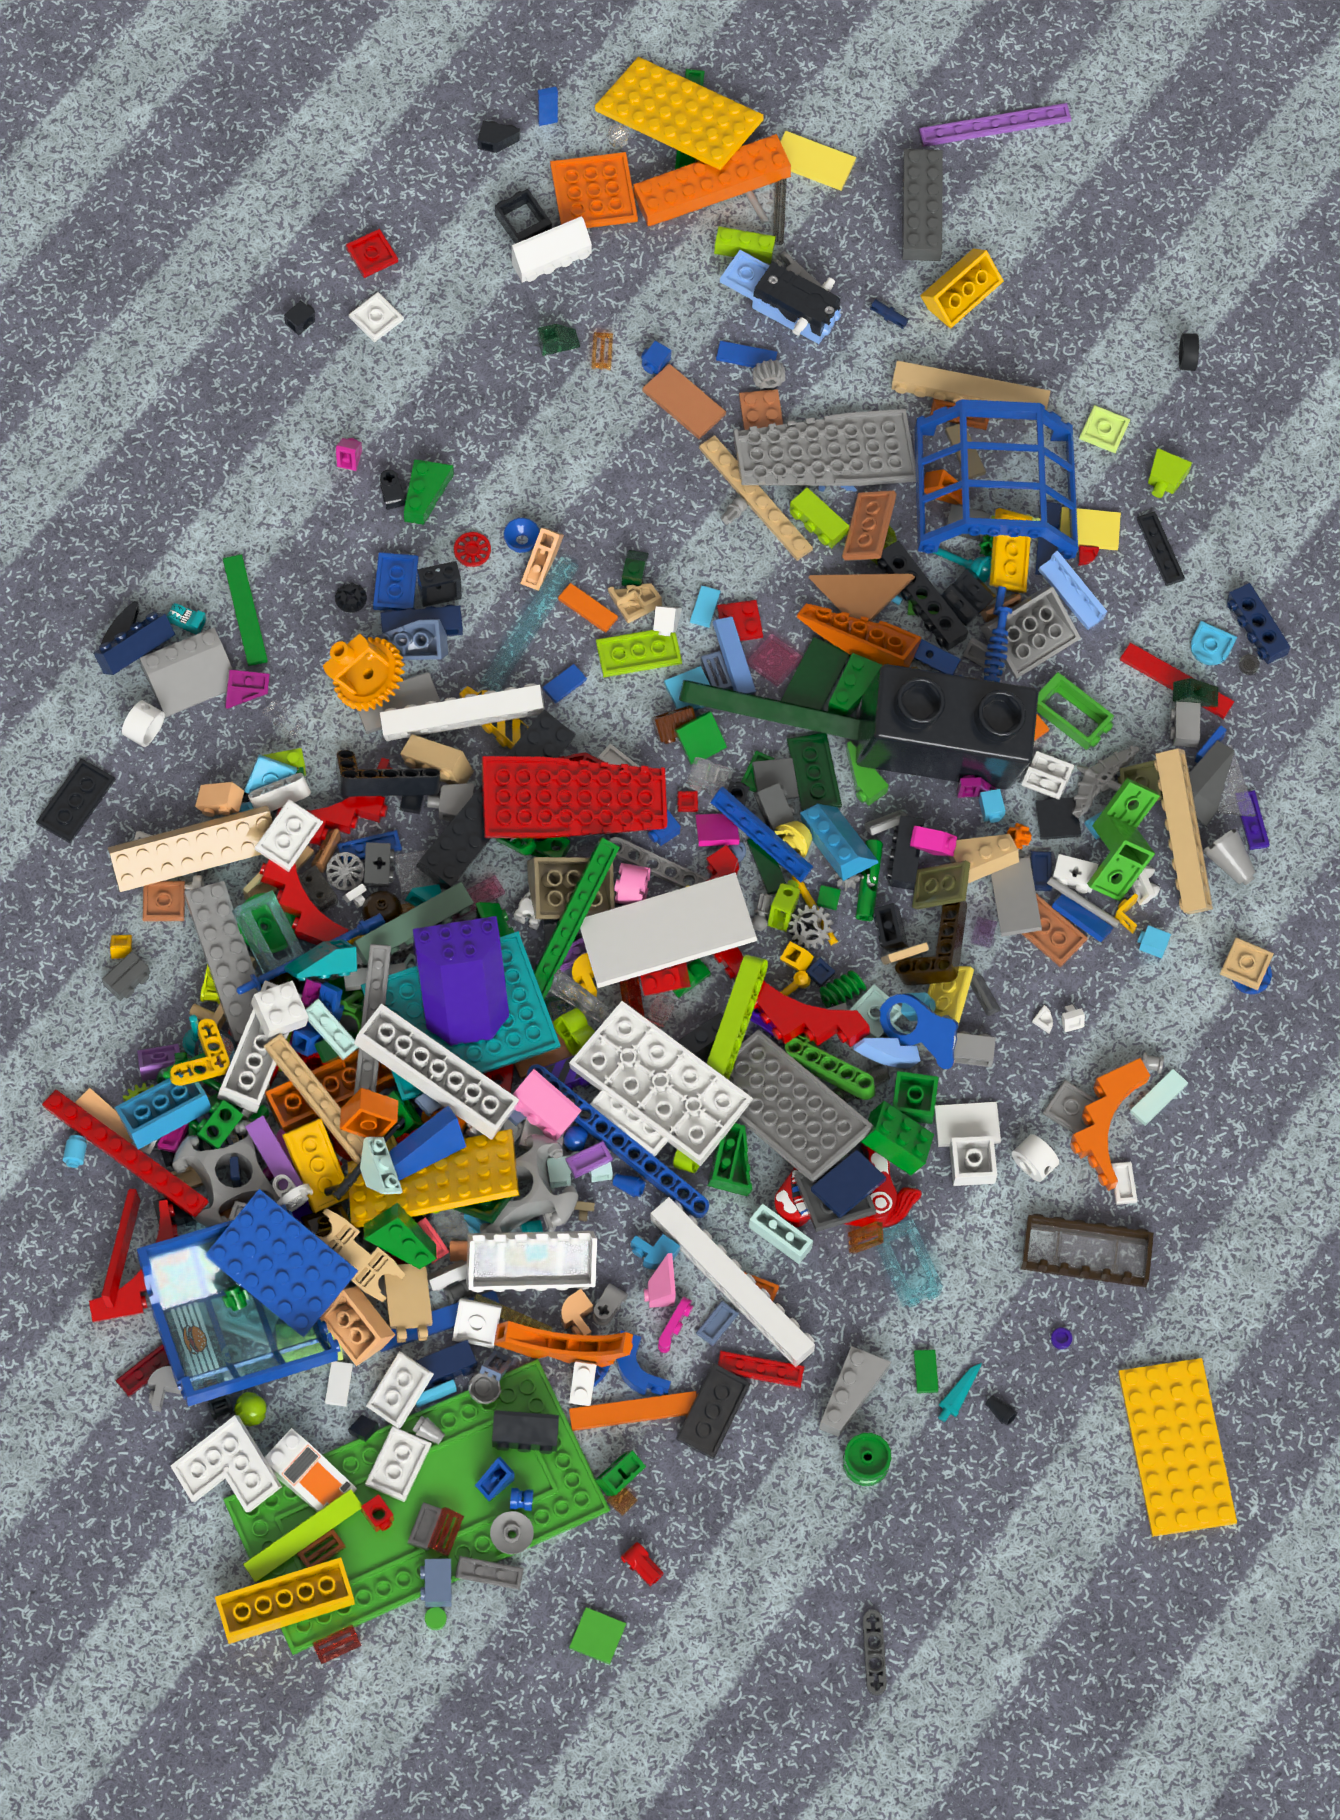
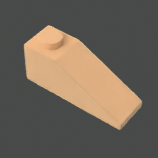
(541, 558)

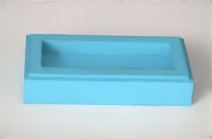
(705, 606)
(436, 1393)

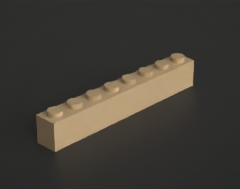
(955, 386)
(1183, 831)

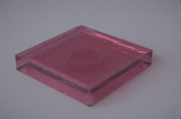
(774, 660)

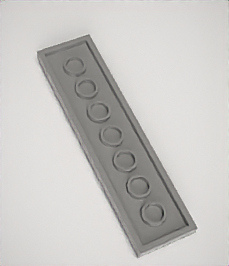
(223, 951)

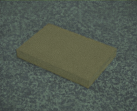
(941, 885)

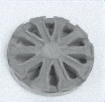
(345, 871)

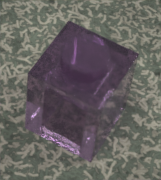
(983, 932)

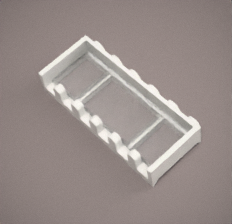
(531, 1260)

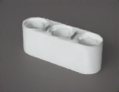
(277, 793)

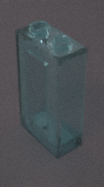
(254, 936)
(905, 1294)

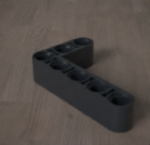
(383, 781)

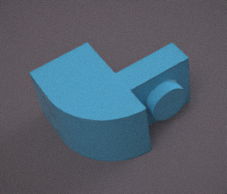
(654, 1254)

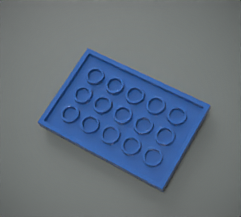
(281, 1263)

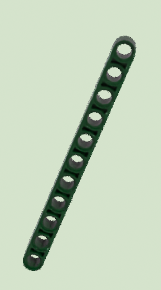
(770, 709)

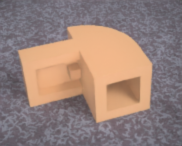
(574, 1310)

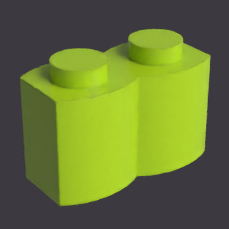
(573, 1030)

